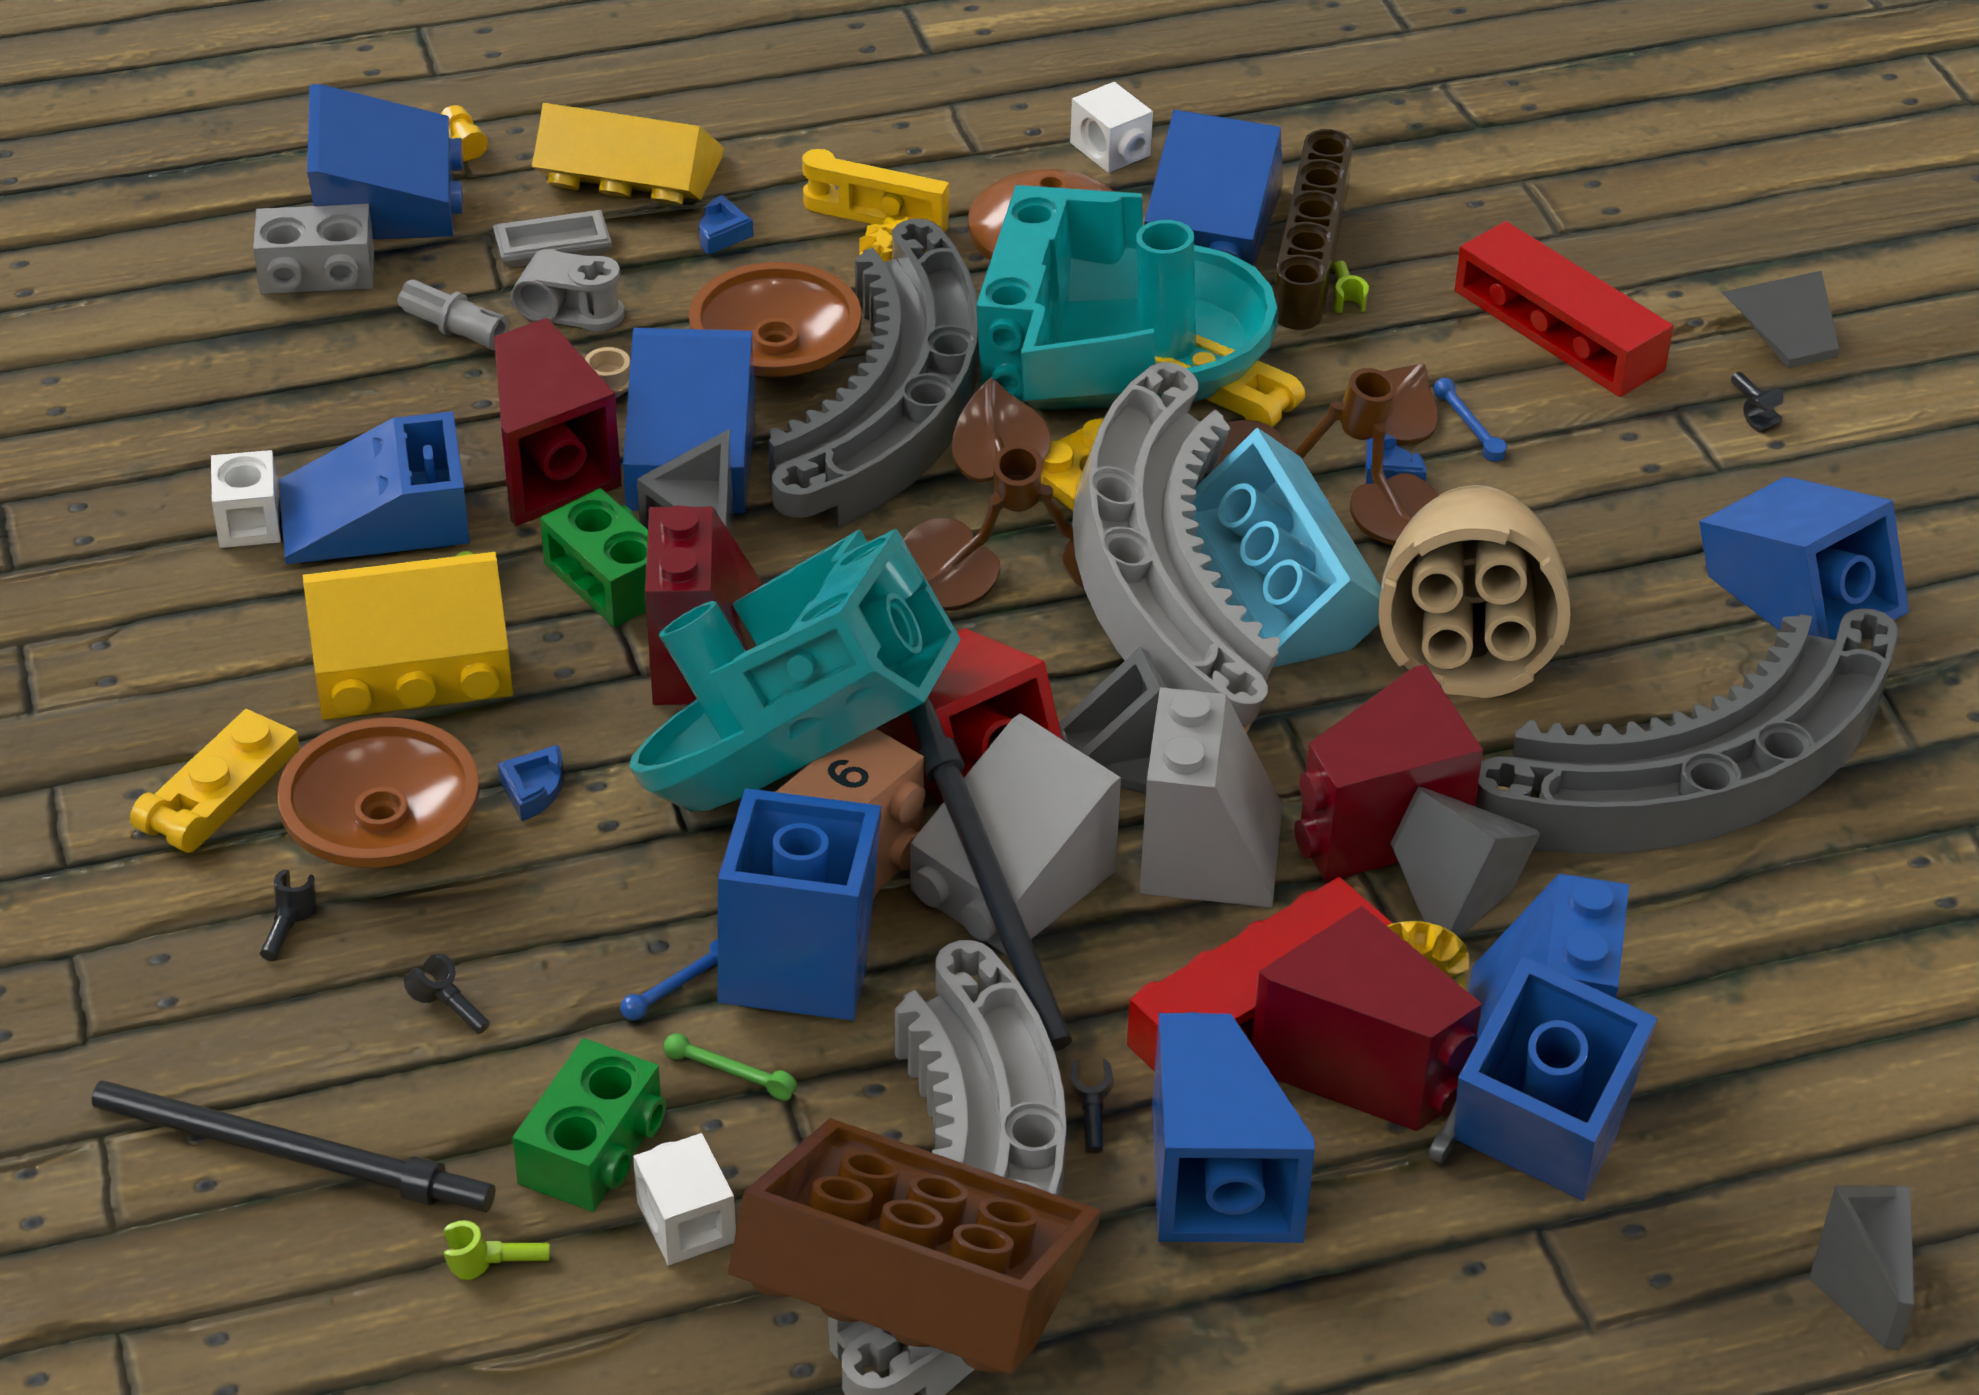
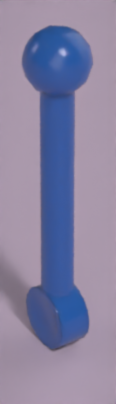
(1493, 448)
(635, 1006)

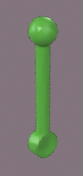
(779, 1084)

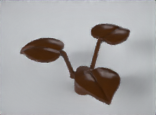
(1371, 407)
(997, 442)

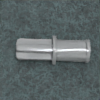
(452, 313)

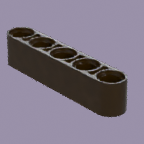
(1313, 229)

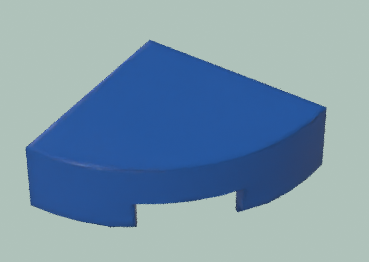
(723, 225)
(1395, 460)
(532, 780)

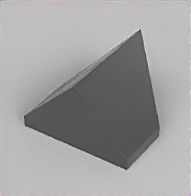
(1791, 317)
(692, 480)
(1118, 720)
(1459, 858)
(1868, 1258)

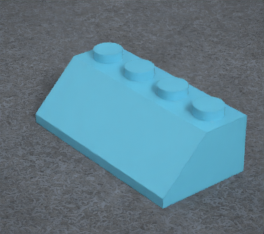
(1285, 552)

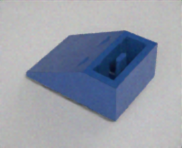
(378, 493)

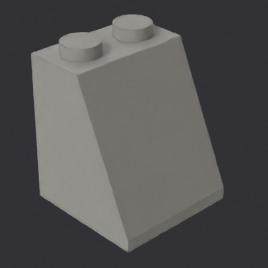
(1207, 806)
(1047, 821)

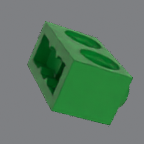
(599, 554)
(589, 1125)

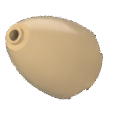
(1467, 551)

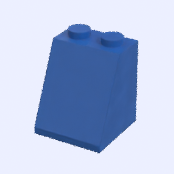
(384, 158)
(1219, 181)
(683, 394)
(1807, 553)
(797, 904)
(1569, 928)
(1552, 1077)
(1225, 1138)

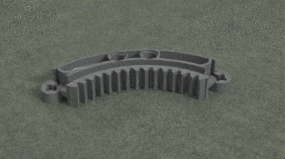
(906, 393)
(1704, 771)

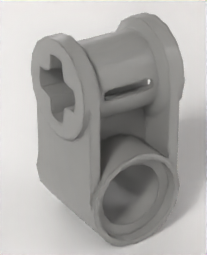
(568, 288)

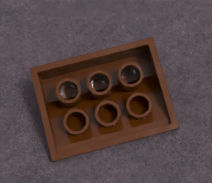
(911, 1244)

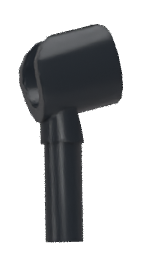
(1760, 404)
(291, 906)
(427, 991)
(1092, 1105)

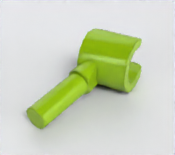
(1349, 288)
(472, 1254)

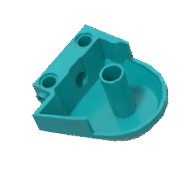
(1092, 296)
(834, 657)

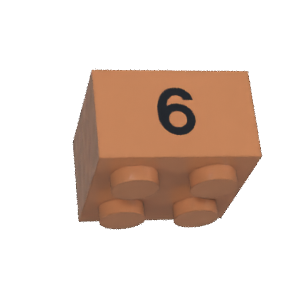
(877, 773)

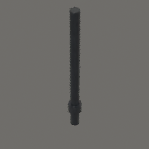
(944, 766)
(416, 1179)

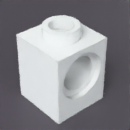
(1111, 127)
(245, 499)
(685, 1198)

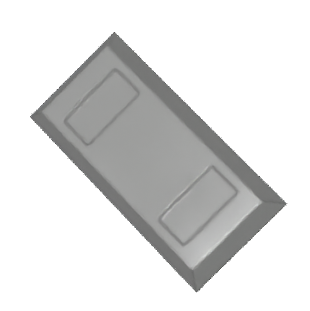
(569, 233)

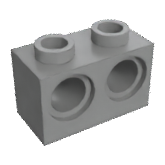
(314, 248)

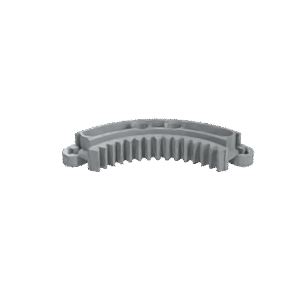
(1142, 548)
(992, 1107)

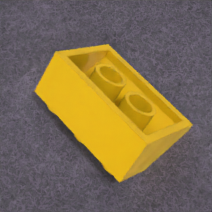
(625, 154)
(408, 635)

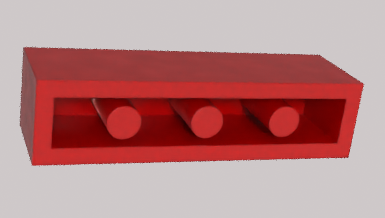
(1563, 308)
(1228, 976)

